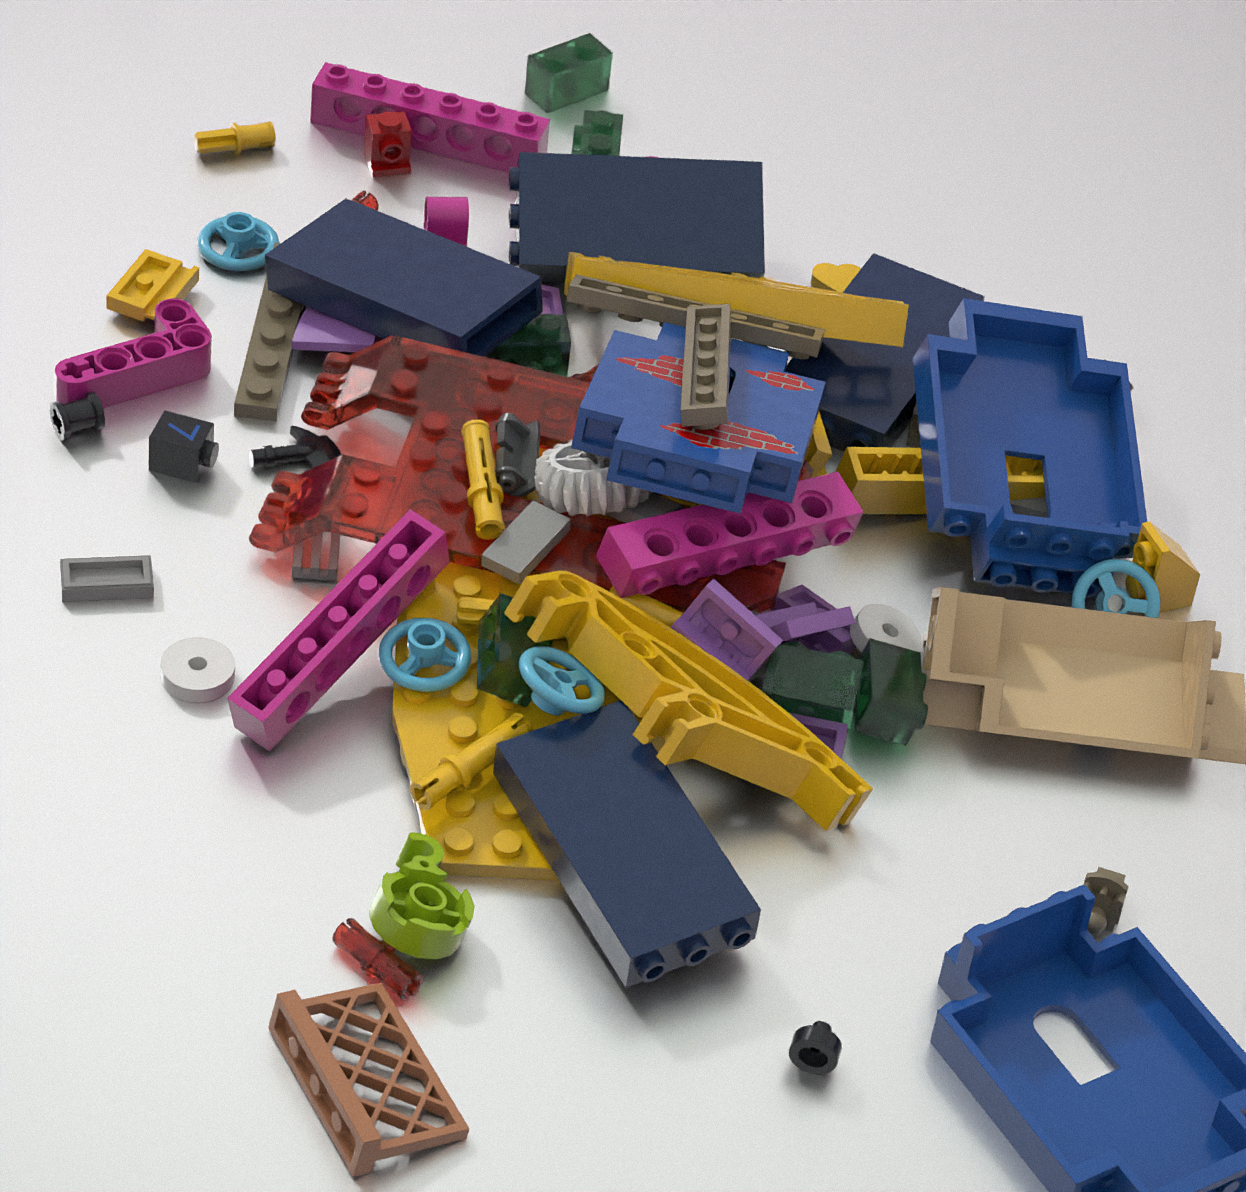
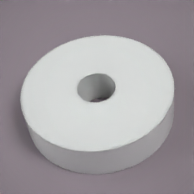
(885, 625)
(197, 670)

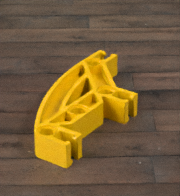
(838, 313)
(689, 696)

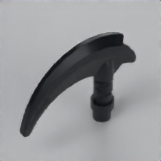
(309, 448)

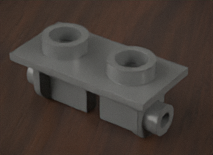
(517, 455)

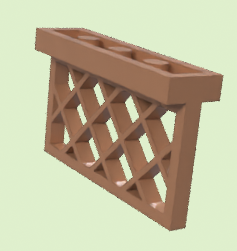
(326, 1083)

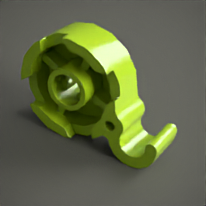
(417, 906)

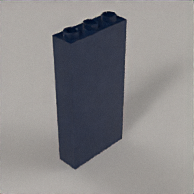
(636, 211)
(403, 281)
(873, 385)
(626, 844)

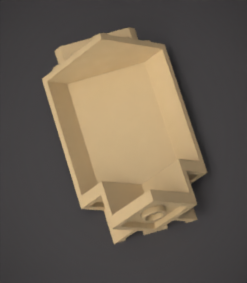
(1081, 677)

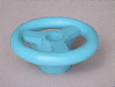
(241, 233)
(1102, 572)
(426, 649)
(554, 686)

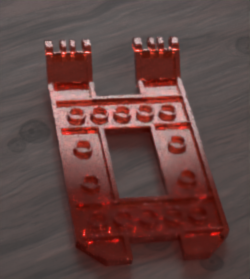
(431, 474)

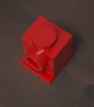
(387, 144)

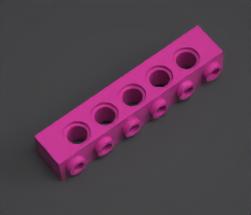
(438, 120)
(716, 541)
(338, 630)

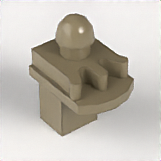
(1109, 901)

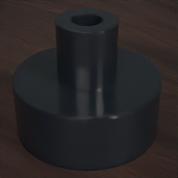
(815, 1048)

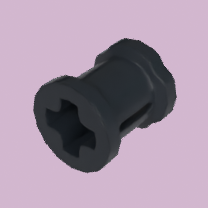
(77, 415)

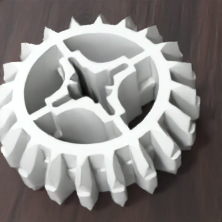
(578, 484)

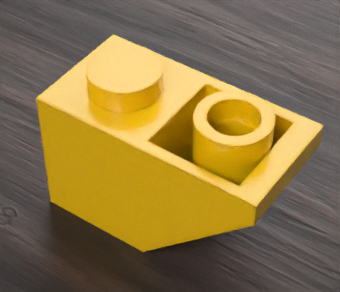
(1167, 565)

